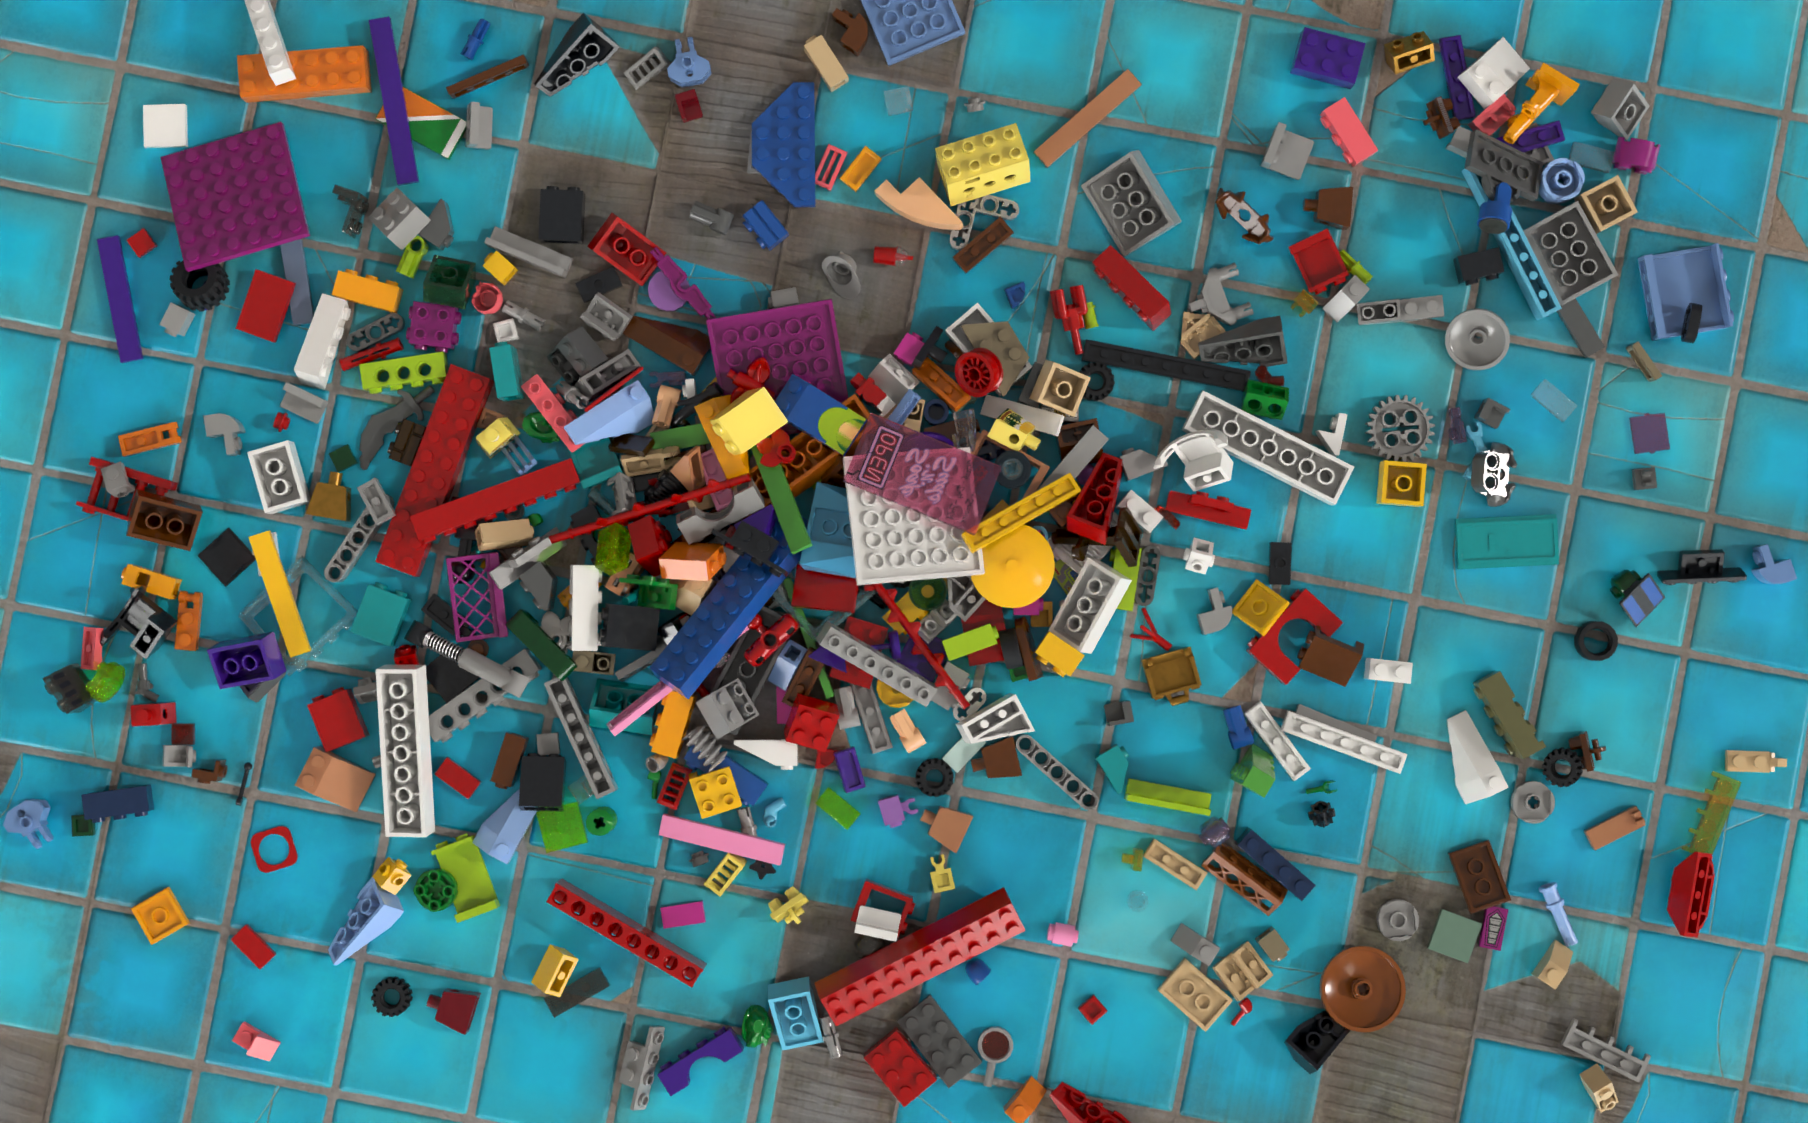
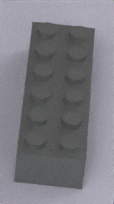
(738, 667)

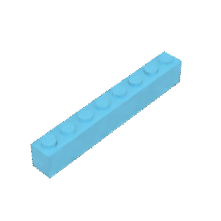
(1520, 258)

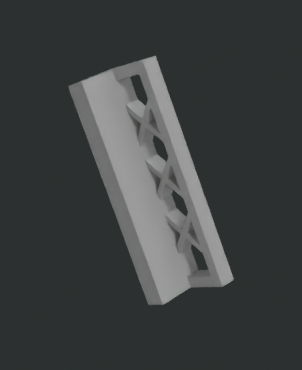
(529, 252)

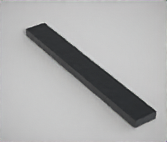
(1165, 365)

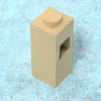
(825, 62)
(504, 534)

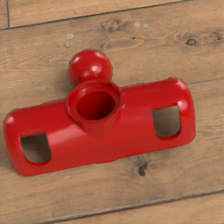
(779, 630)

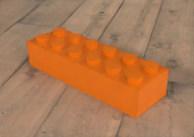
(316, 73)

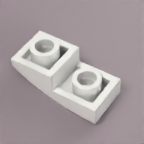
(936, 622)

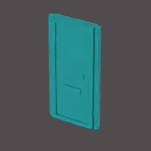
(1506, 541)

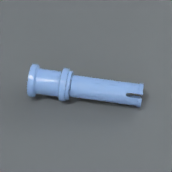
(1555, 905)

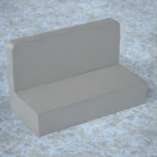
(479, 126)
(303, 403)

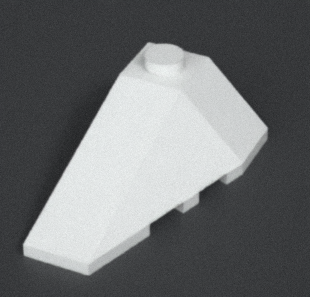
(1474, 766)

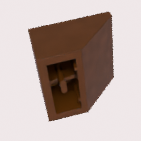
(1071, 435)

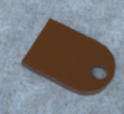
(1027, 649)

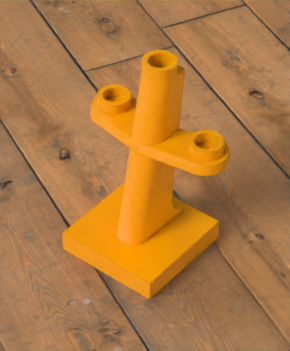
(1548, 87)

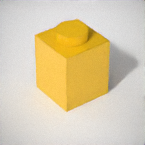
(499, 267)

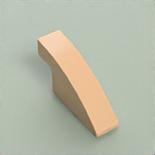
(919, 205)

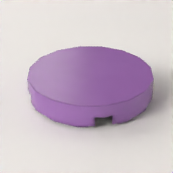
(662, 294)

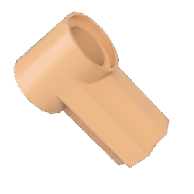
(666, 404)
(909, 734)

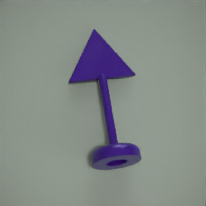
(829, 658)

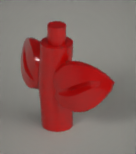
(757, 374)

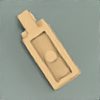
(1752, 761)

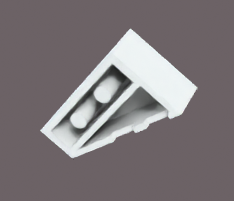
(996, 720)

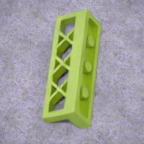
(1168, 796)

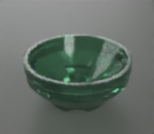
(933, 602)

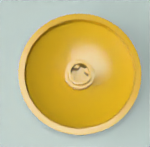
(1016, 568)

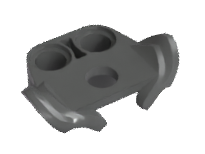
(1496, 489)

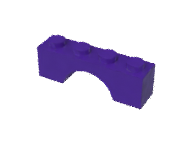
(723, 1045)

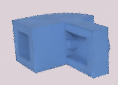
(1770, 571)

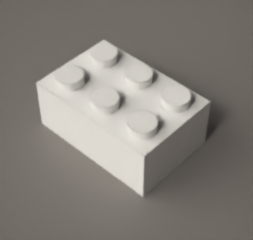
(279, 477)

